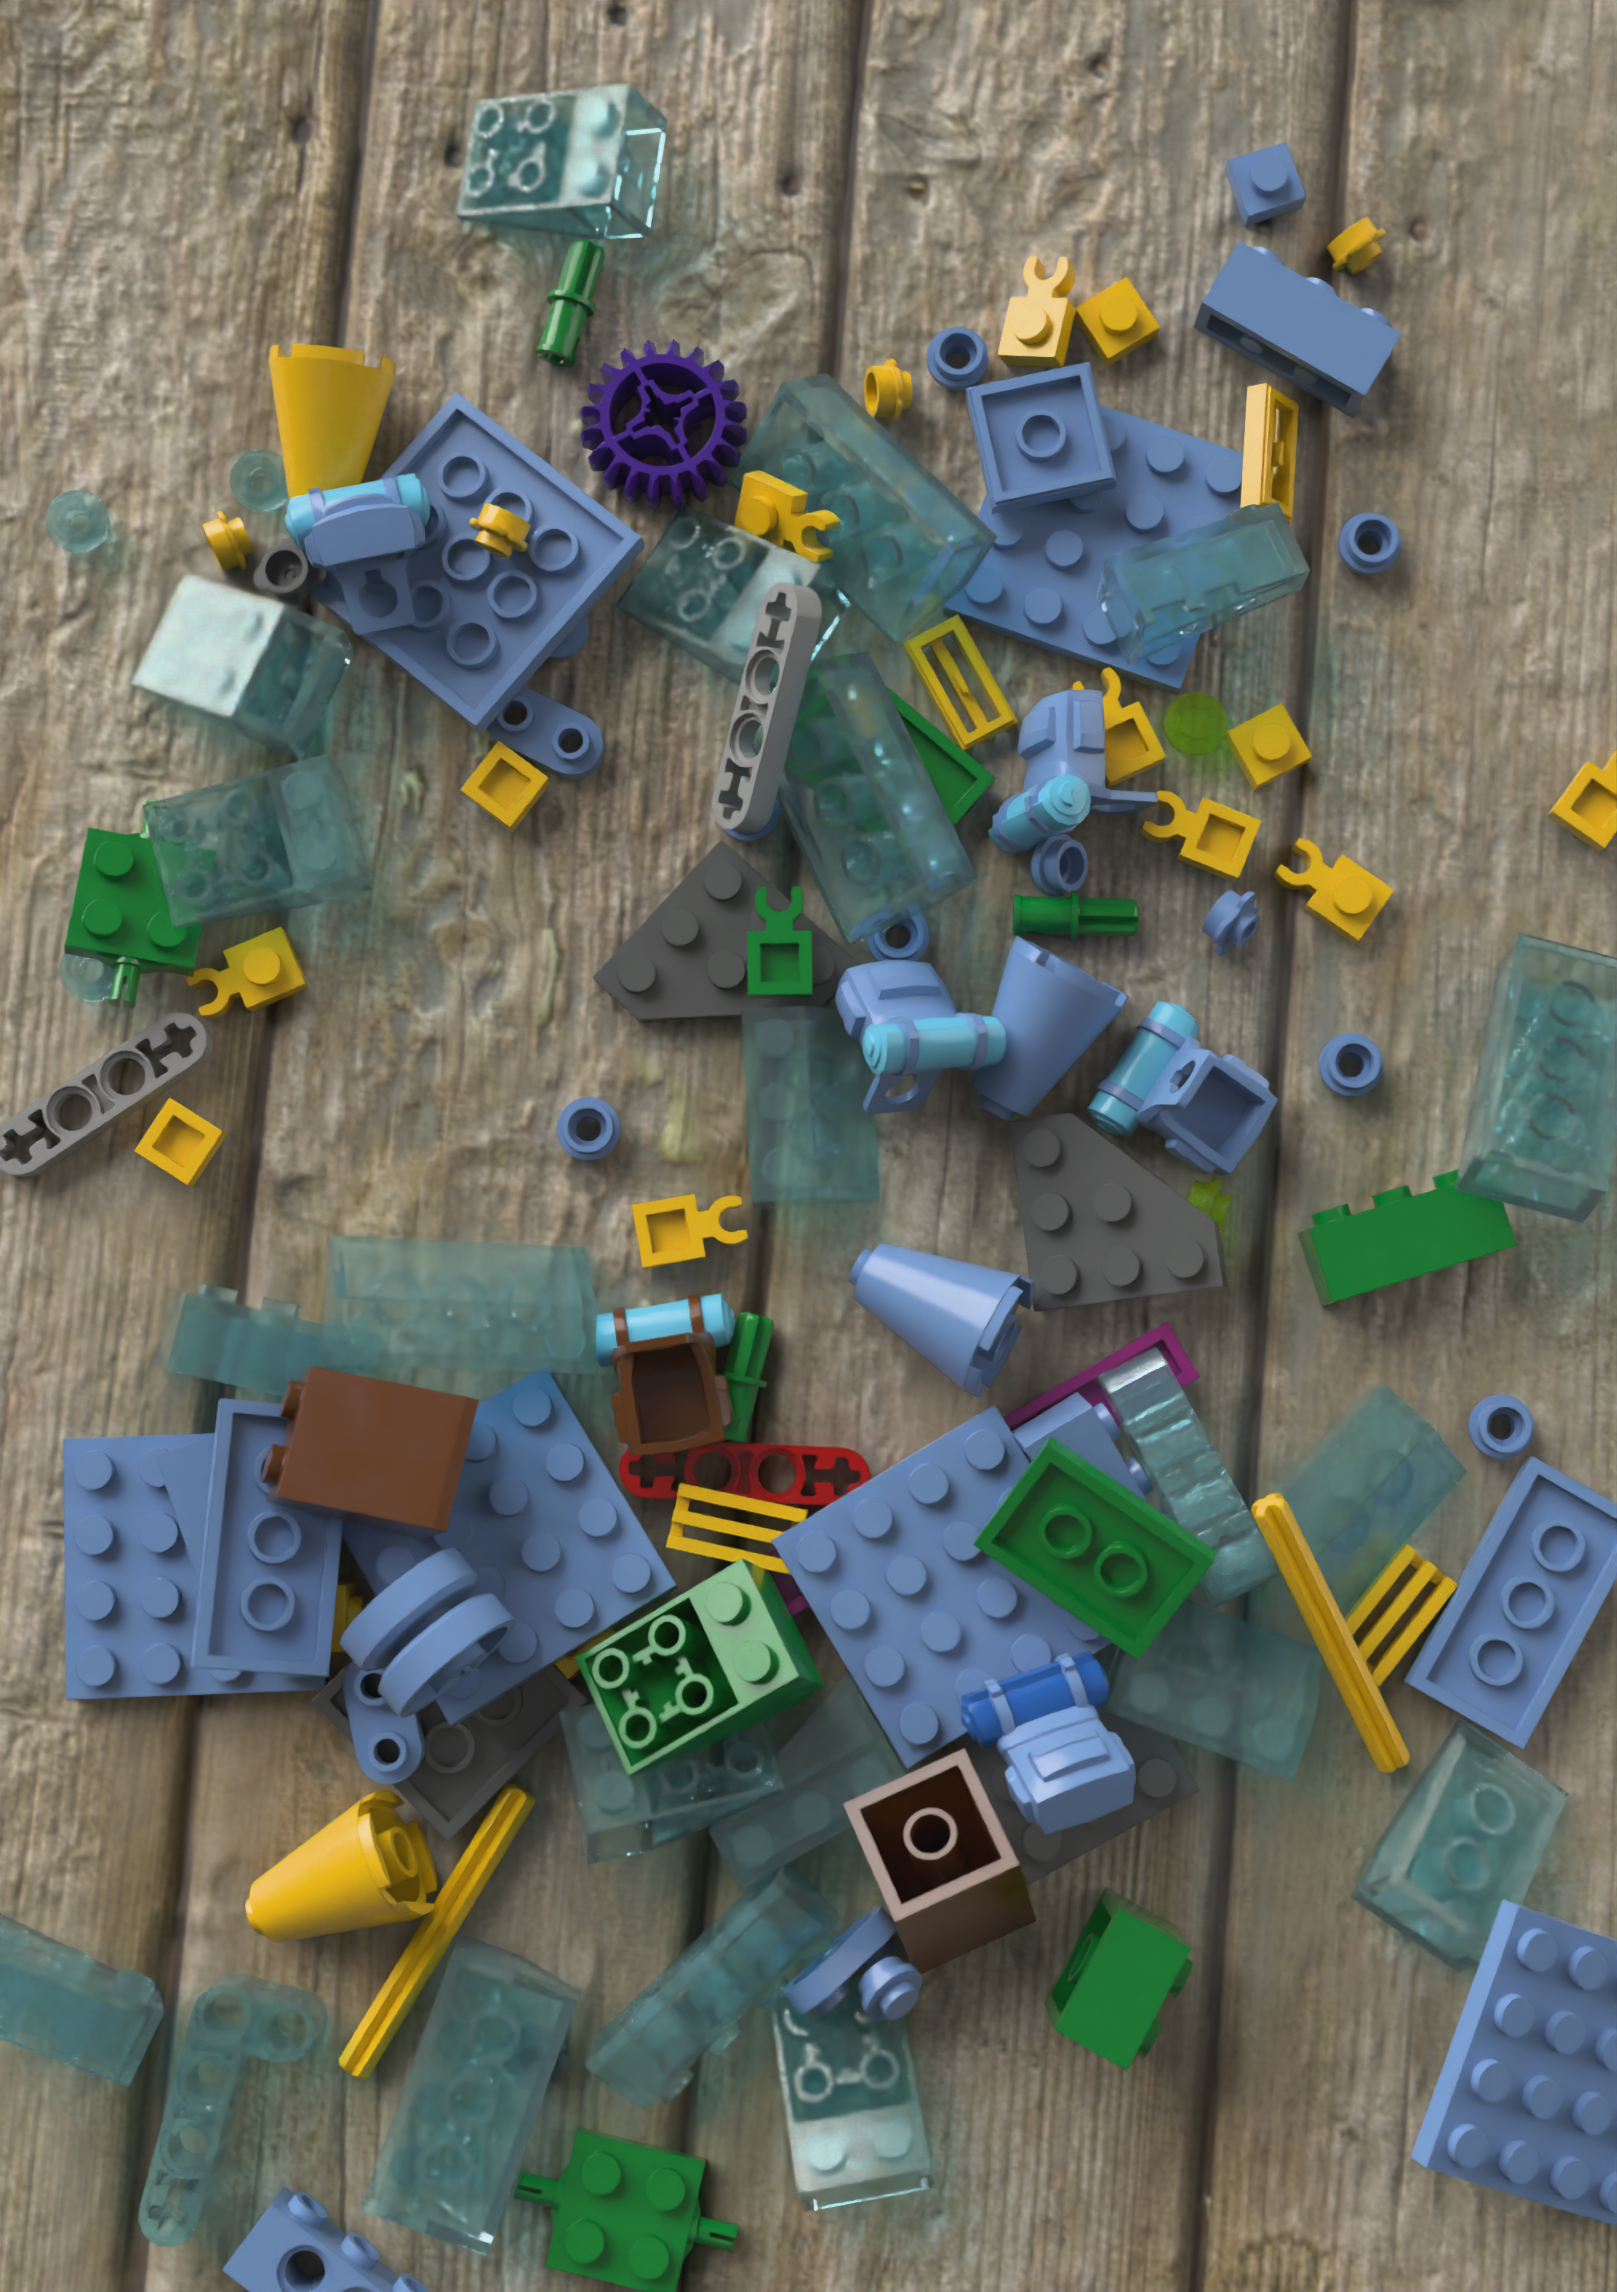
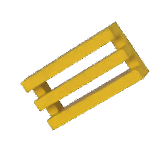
(1269, 449)
(984, 731)
(683, 1517)
(1416, 1623)

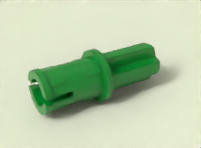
(571, 303)
(1074, 916)
(745, 1369)

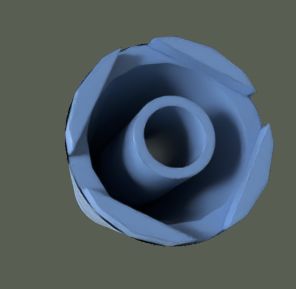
(1048, 1020)
(945, 1309)

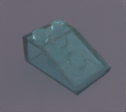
(1461, 1846)

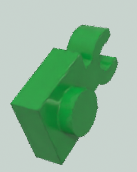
(779, 956)

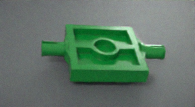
(124, 913)
(625, 2212)

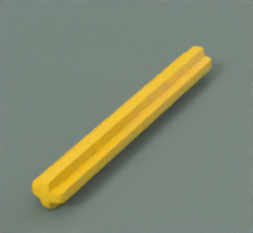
(1330, 1632)
(436, 1931)

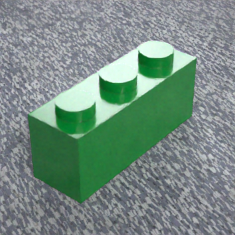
(1401, 1238)

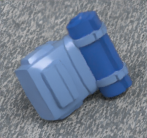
(1051, 1737)

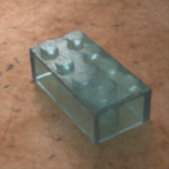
(1546, 1082)

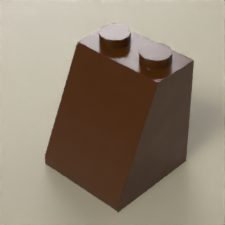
(370, 1452)
(941, 1861)

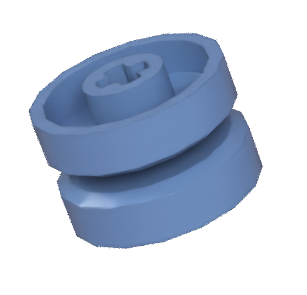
(427, 1631)

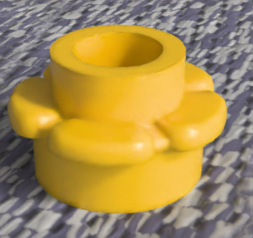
(1357, 246)
(887, 390)
(500, 531)
(228, 542)

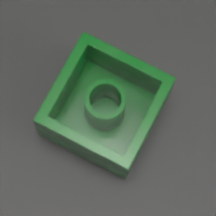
(1118, 1980)

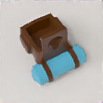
(668, 1373)

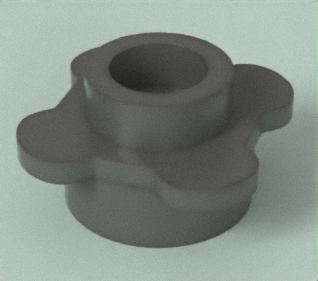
(274, 568)

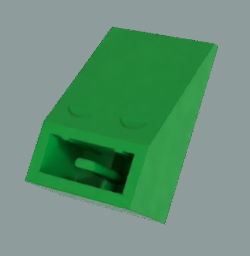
(699, 1668)

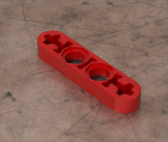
(744, 1479)

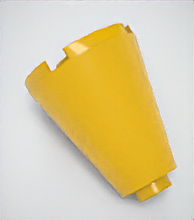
(327, 413)
(347, 1876)

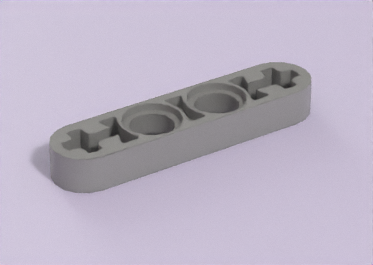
(772, 711)
(106, 1103)

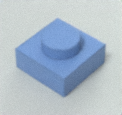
(1265, 184)

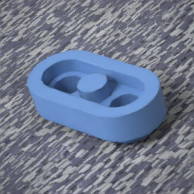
(543, 730)
(375, 1720)
(861, 1944)

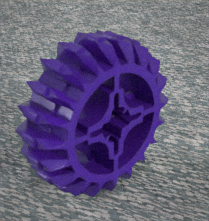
(704, 397)

